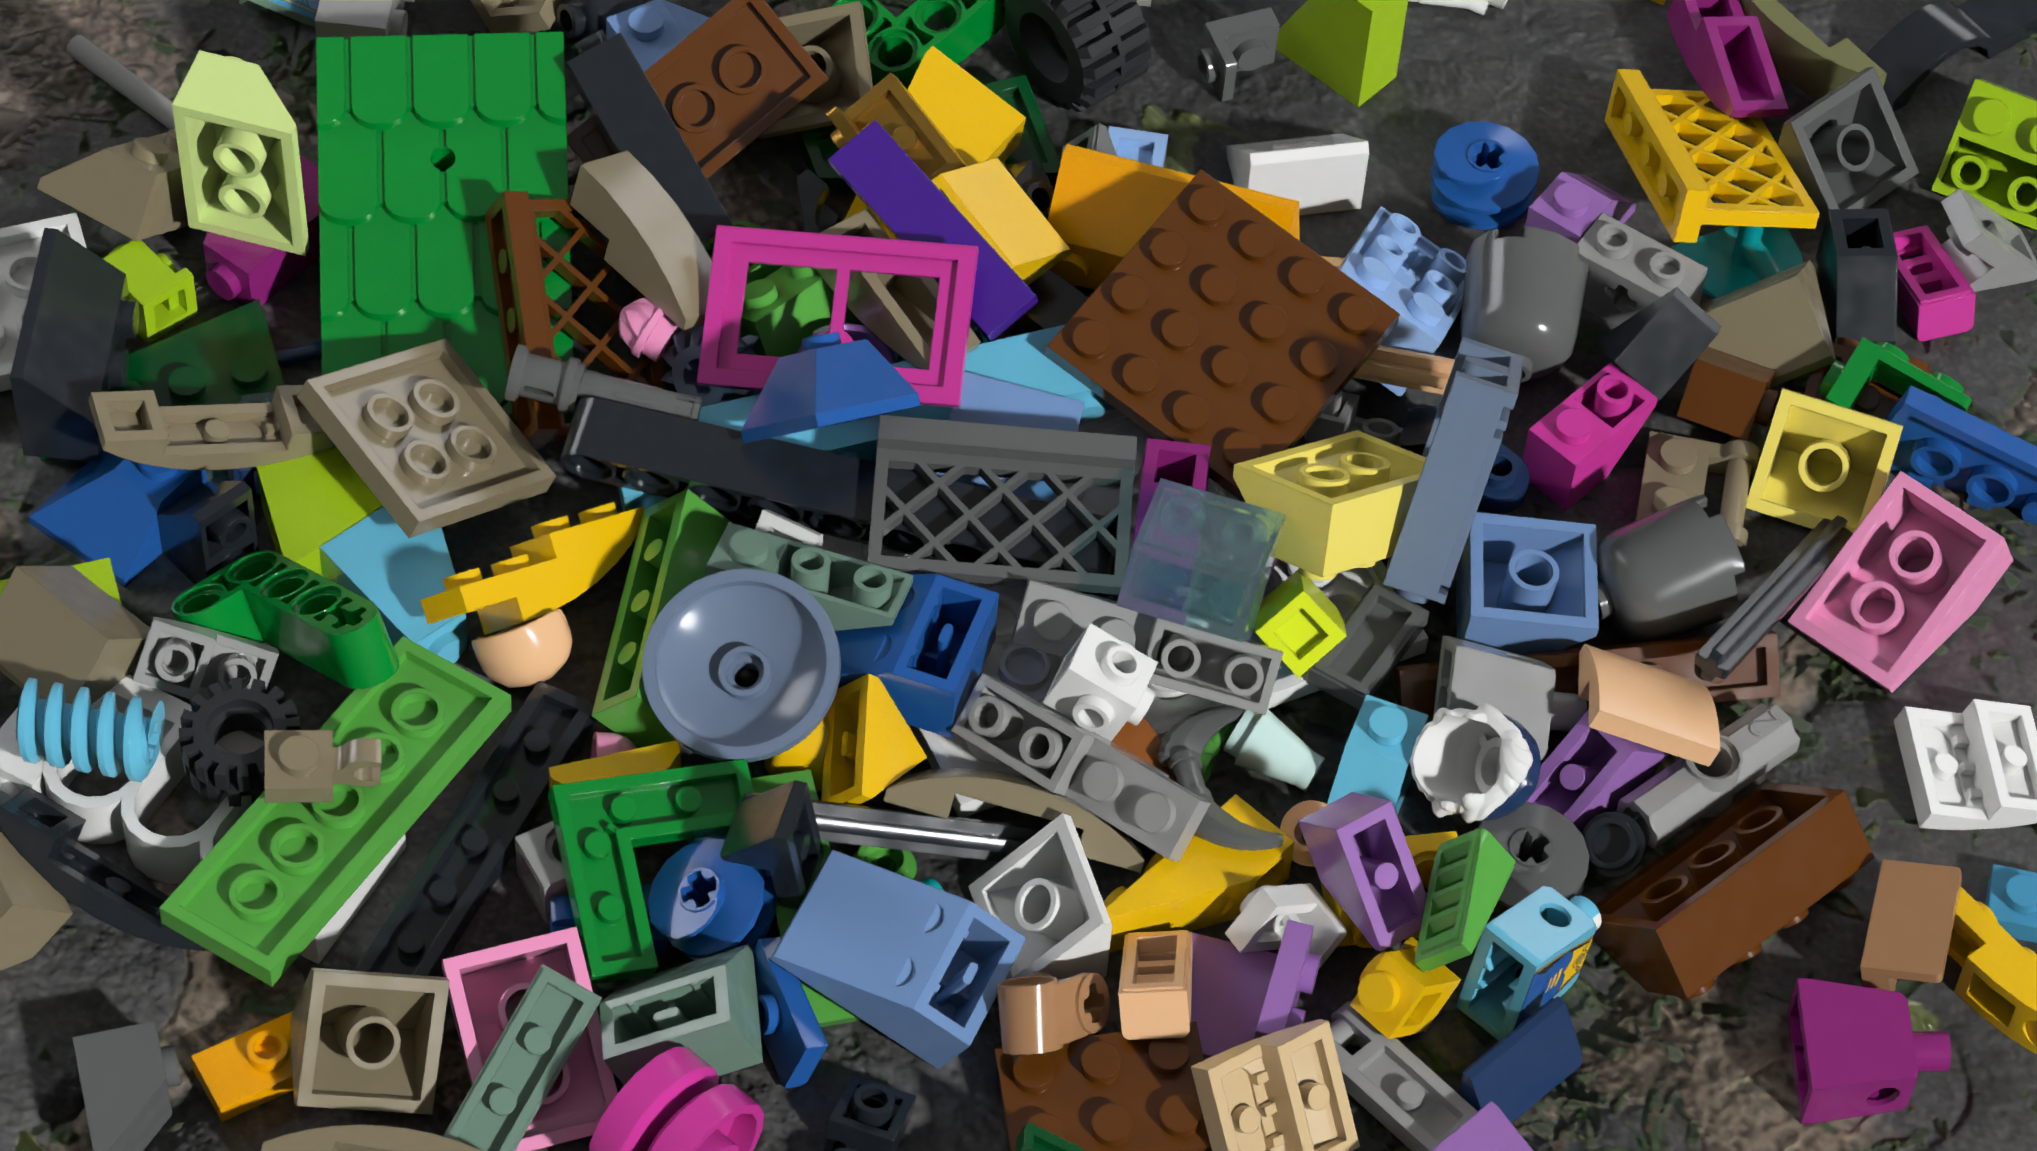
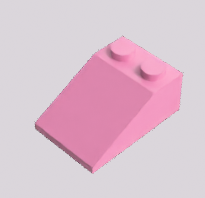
(1902, 583)
(483, 998)

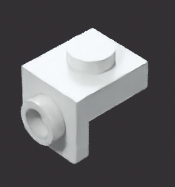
(1267, 912)

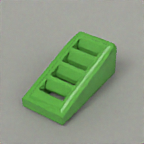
(1461, 897)

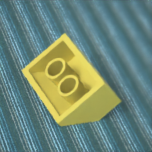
(1339, 499)

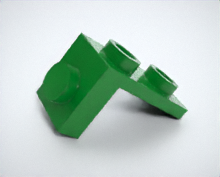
(1891, 368)

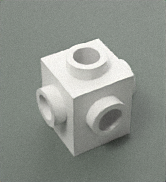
(1102, 683)

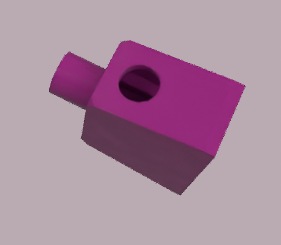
(1857, 1050)

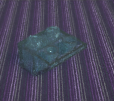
(1202, 560)

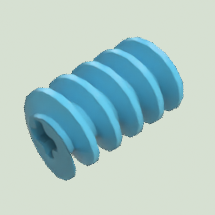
(88, 733)

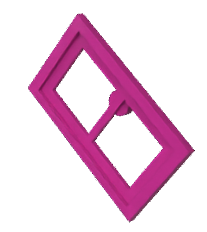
(739, 246)

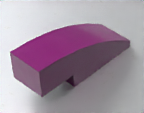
(1727, 57)

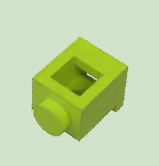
(162, 291)

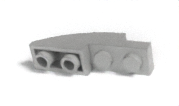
(1186, 657)
(1081, 766)

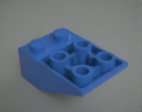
(929, 652)

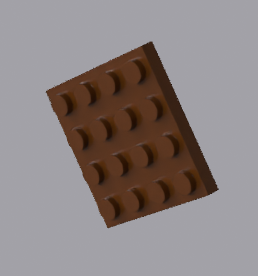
(1222, 331)

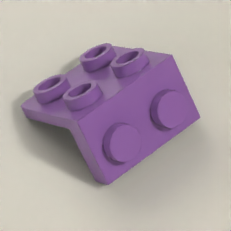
(1249, 992)

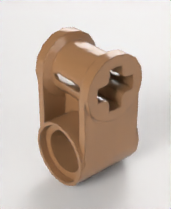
(1046, 1012)

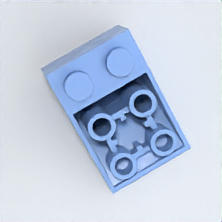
(1409, 277)

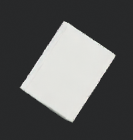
(1317, 171)
(1052, 901)

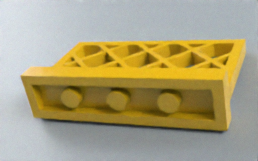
(1669, 165)

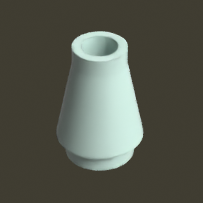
(1272, 749)

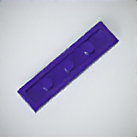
(920, 212)

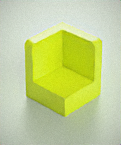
(1299, 623)

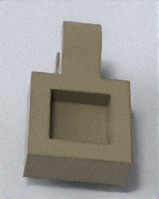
(306, 765)

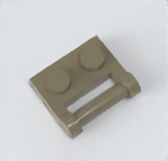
(1678, 470)

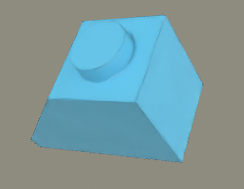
(1379, 752)

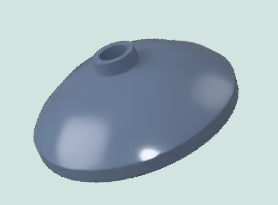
(731, 626)

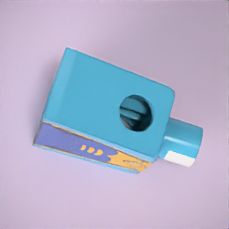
(1544, 938)

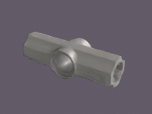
(1685, 794)

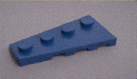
(1964, 454)

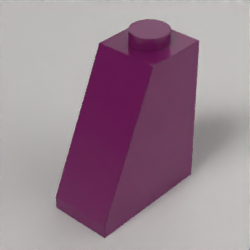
(255, 271)

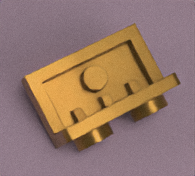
(903, 120)

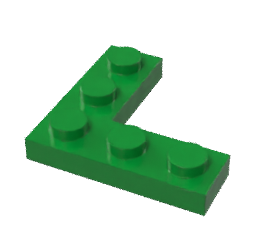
(596, 835)

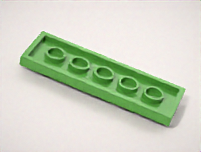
(297, 863)

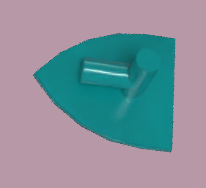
(1741, 256)

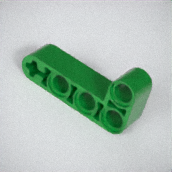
(914, 32)
(298, 613)

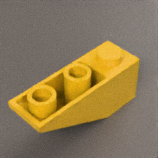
(1202, 886)

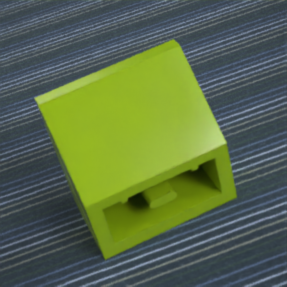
(1995, 152)

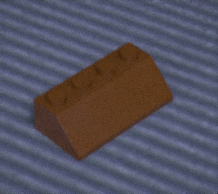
(1732, 886)

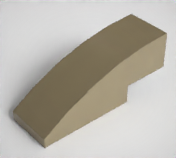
(646, 235)
(891, 306)

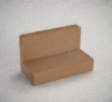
(1910, 924)

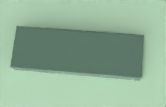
(524, 1063)

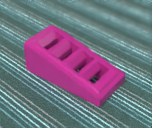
(1931, 287)

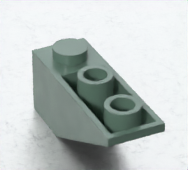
(847, 588)

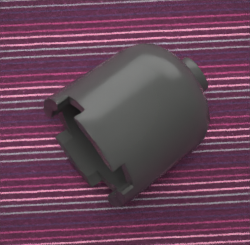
(1525, 297)
(1669, 573)

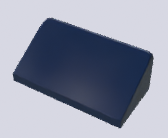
(1525, 1063)

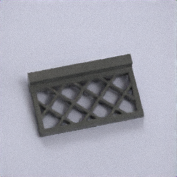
(1005, 453)

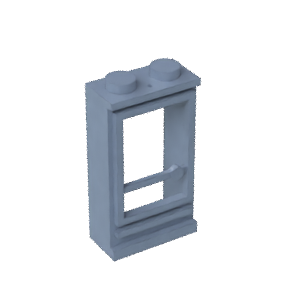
(1455, 470)

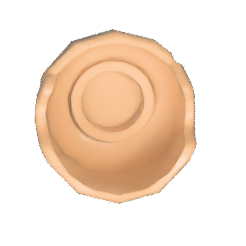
(525, 651)

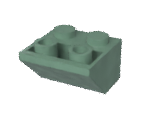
(693, 1005)

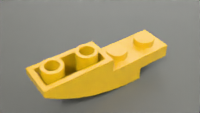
(543, 570)
(1996, 972)

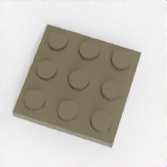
(426, 437)

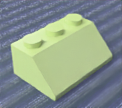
(239, 155)

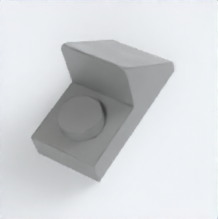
(1986, 245)

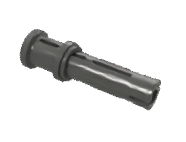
(570, 381)

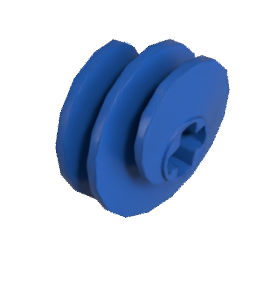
(1483, 175)
(710, 902)

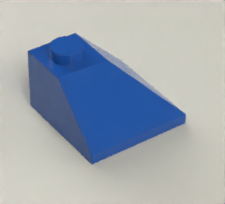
(827, 388)
(114, 511)

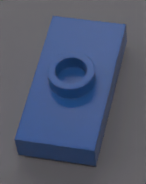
(786, 1019)

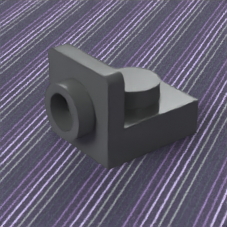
(1234, 46)

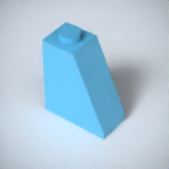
(395, 575)

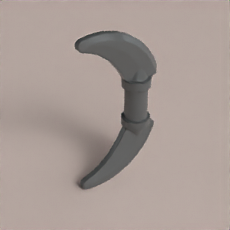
(1182, 753)

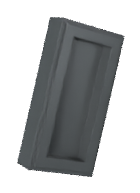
(1376, 640)

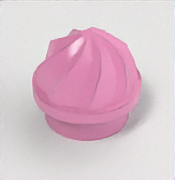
(646, 329)

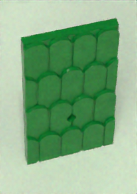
(408, 164)

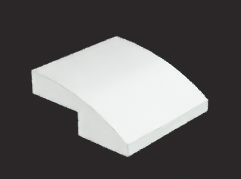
(1971, 765)

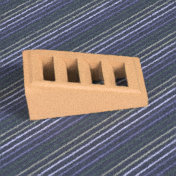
(1156, 985)

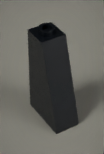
(637, 122)

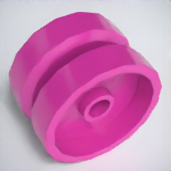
(678, 1108)

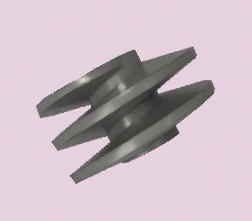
(1545, 850)

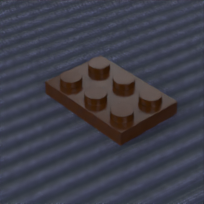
(1108, 1093)

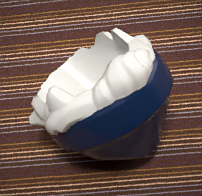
(1475, 763)

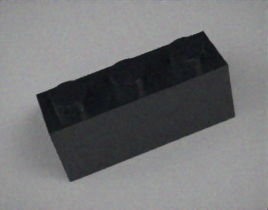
(70, 348)

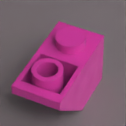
(1586, 435)

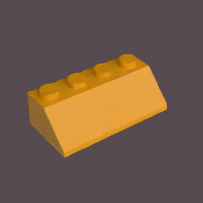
(1111, 201)

